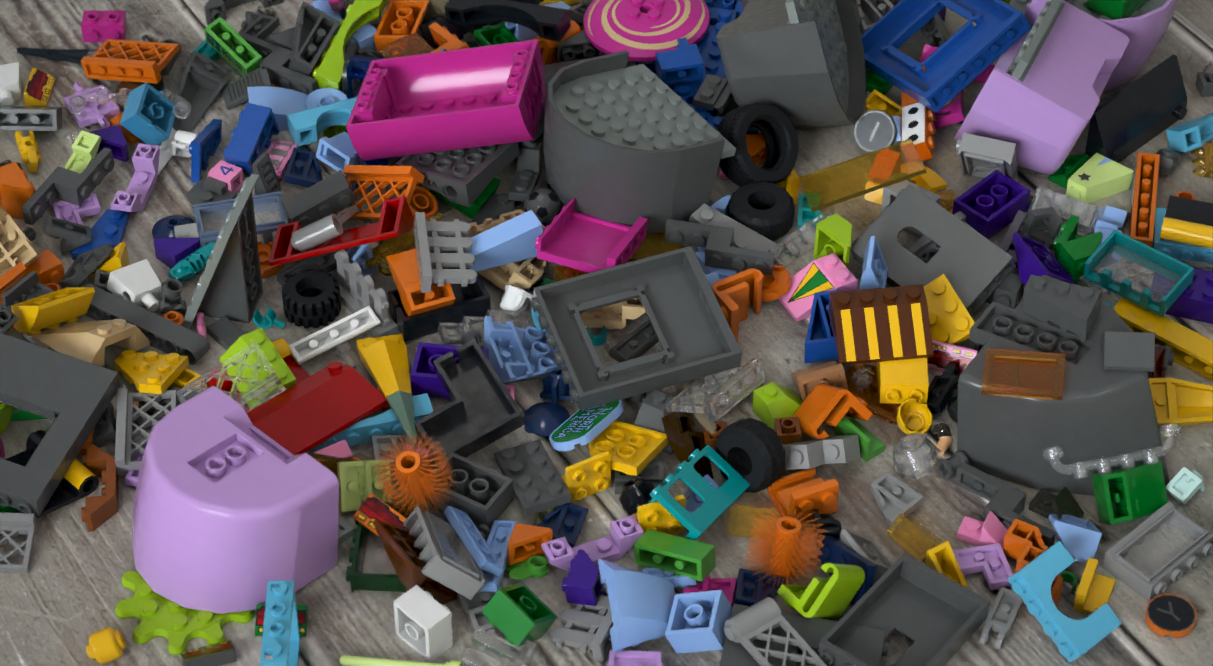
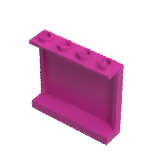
(588, 241)

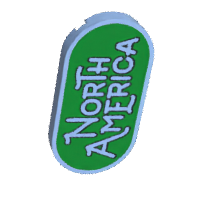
(585, 425)

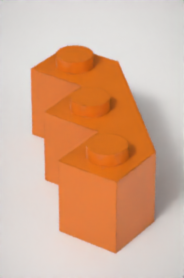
(1024, 544)

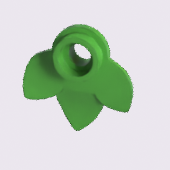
(534, 567)

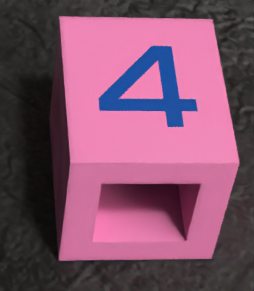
(228, 173)

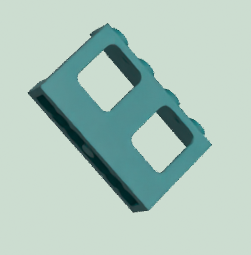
(714, 500)

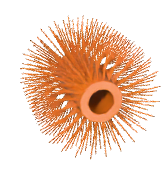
(414, 474)
(785, 546)

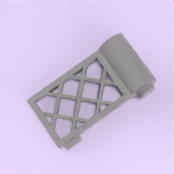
(321, 230)
(762, 619)

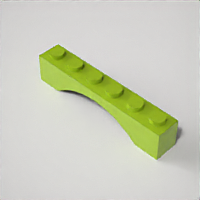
(357, 15)

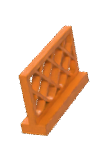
(129, 69)
(381, 177)

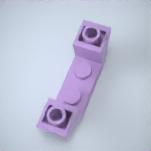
(143, 180)
(622, 537)

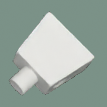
(10, 84)
(136, 284)

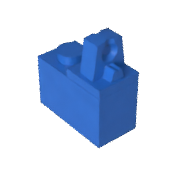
(679, 65)

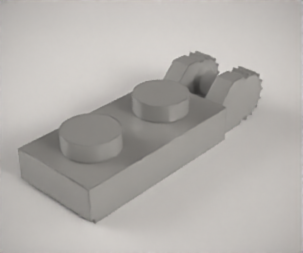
(1002, 616)

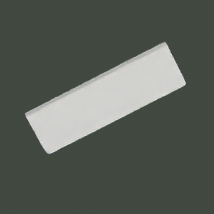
(334, 335)

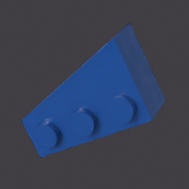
(251, 136)
(820, 338)

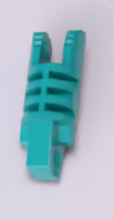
(192, 264)

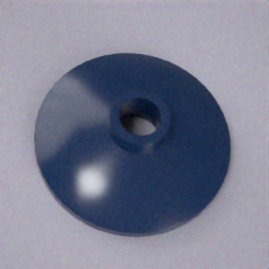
(165, 227)

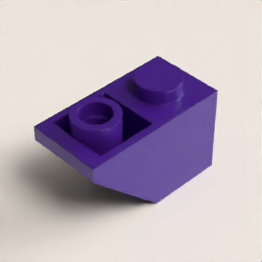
(583, 581)

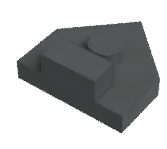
(210, 191)

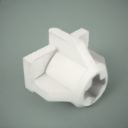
(181, 143)
(515, 299)

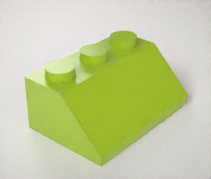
(270, 352)

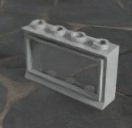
(984, 155)
(1158, 551)
(450, 559)

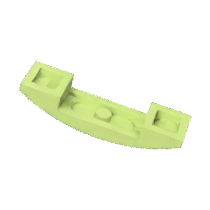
(84, 152)

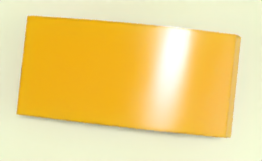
(930, 181)

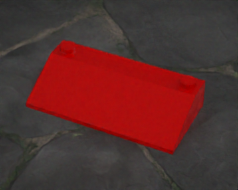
(394, 221)
(317, 408)

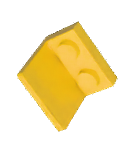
(588, 476)
(657, 518)

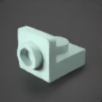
(1185, 485)

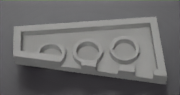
(743, 236)

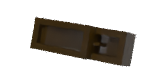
(684, 440)

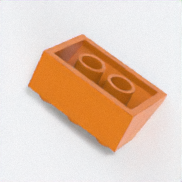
(400, 20)

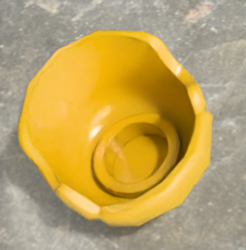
(914, 417)

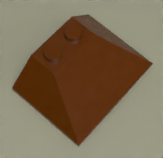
(406, 561)

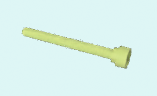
(348, 660)

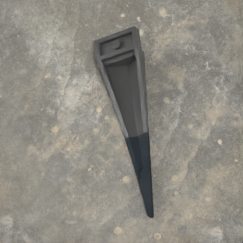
(76, 55)

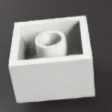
(423, 623)

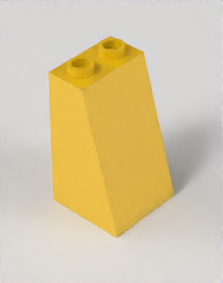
(902, 380)

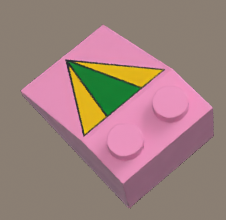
(819, 276)

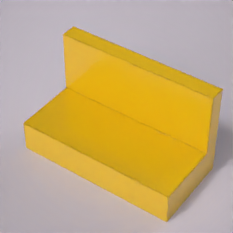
(1093, 589)

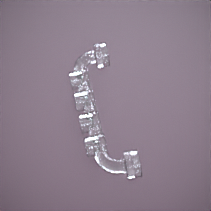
(78, 103)
(1105, 464)

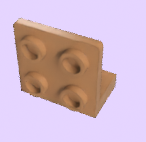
(826, 373)

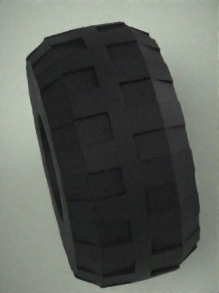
(763, 209)
(753, 452)

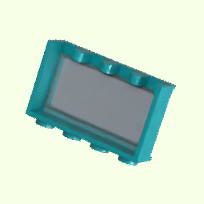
(1138, 272)

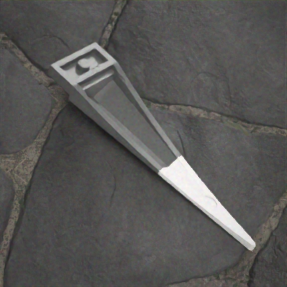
(200, 86)

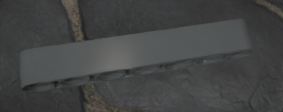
(160, 331)

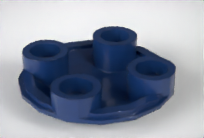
(544, 418)

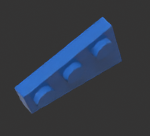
(203, 147)
(107, 230)

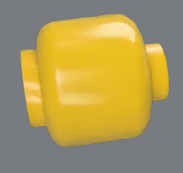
(106, 645)

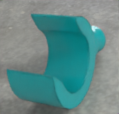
(270, 320)
(599, 339)

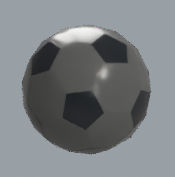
(544, 204)

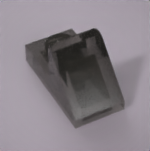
(1048, 503)

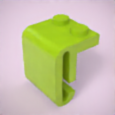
(825, 596)

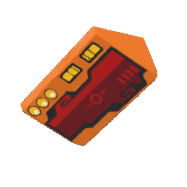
(373, 509)

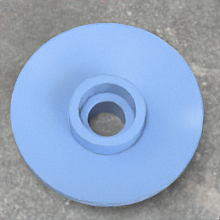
(324, 97)

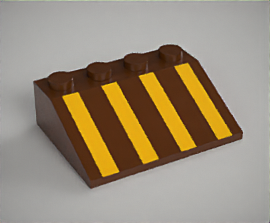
(880, 324)

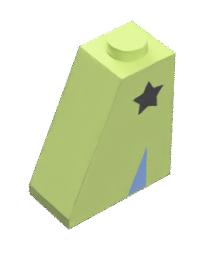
(1099, 179)

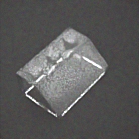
(1067, 206)

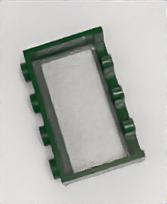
(370, 562)

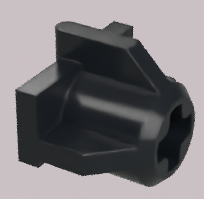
(635, 494)
(830, 524)

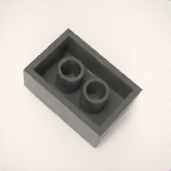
(478, 489)

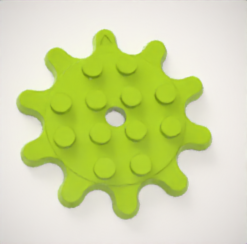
(167, 619)

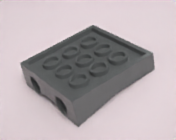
(461, 172)

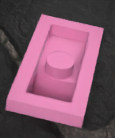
(980, 532)

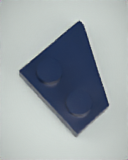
(303, 169)

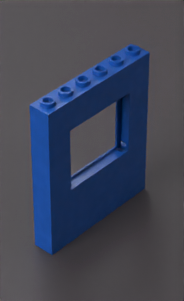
(955, 61)

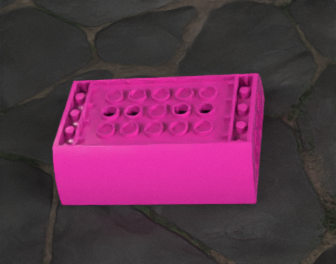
(449, 100)

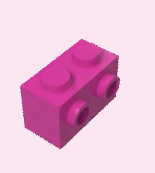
(104, 25)

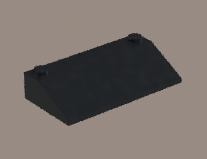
(1138, 112)

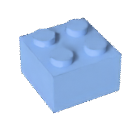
(698, 621)

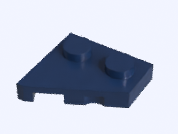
(566, 522)
(751, 592)

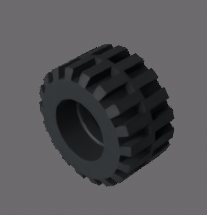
(311, 298)

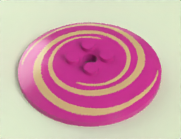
(624, 26)

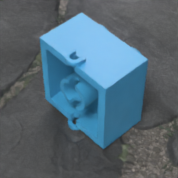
(148, 114)

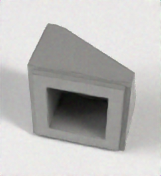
(186, 231)

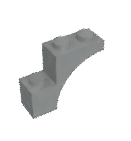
(823, 451)

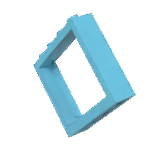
(280, 626)

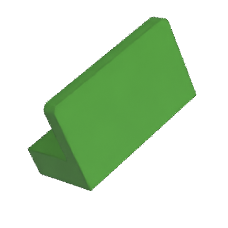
(868, 443)

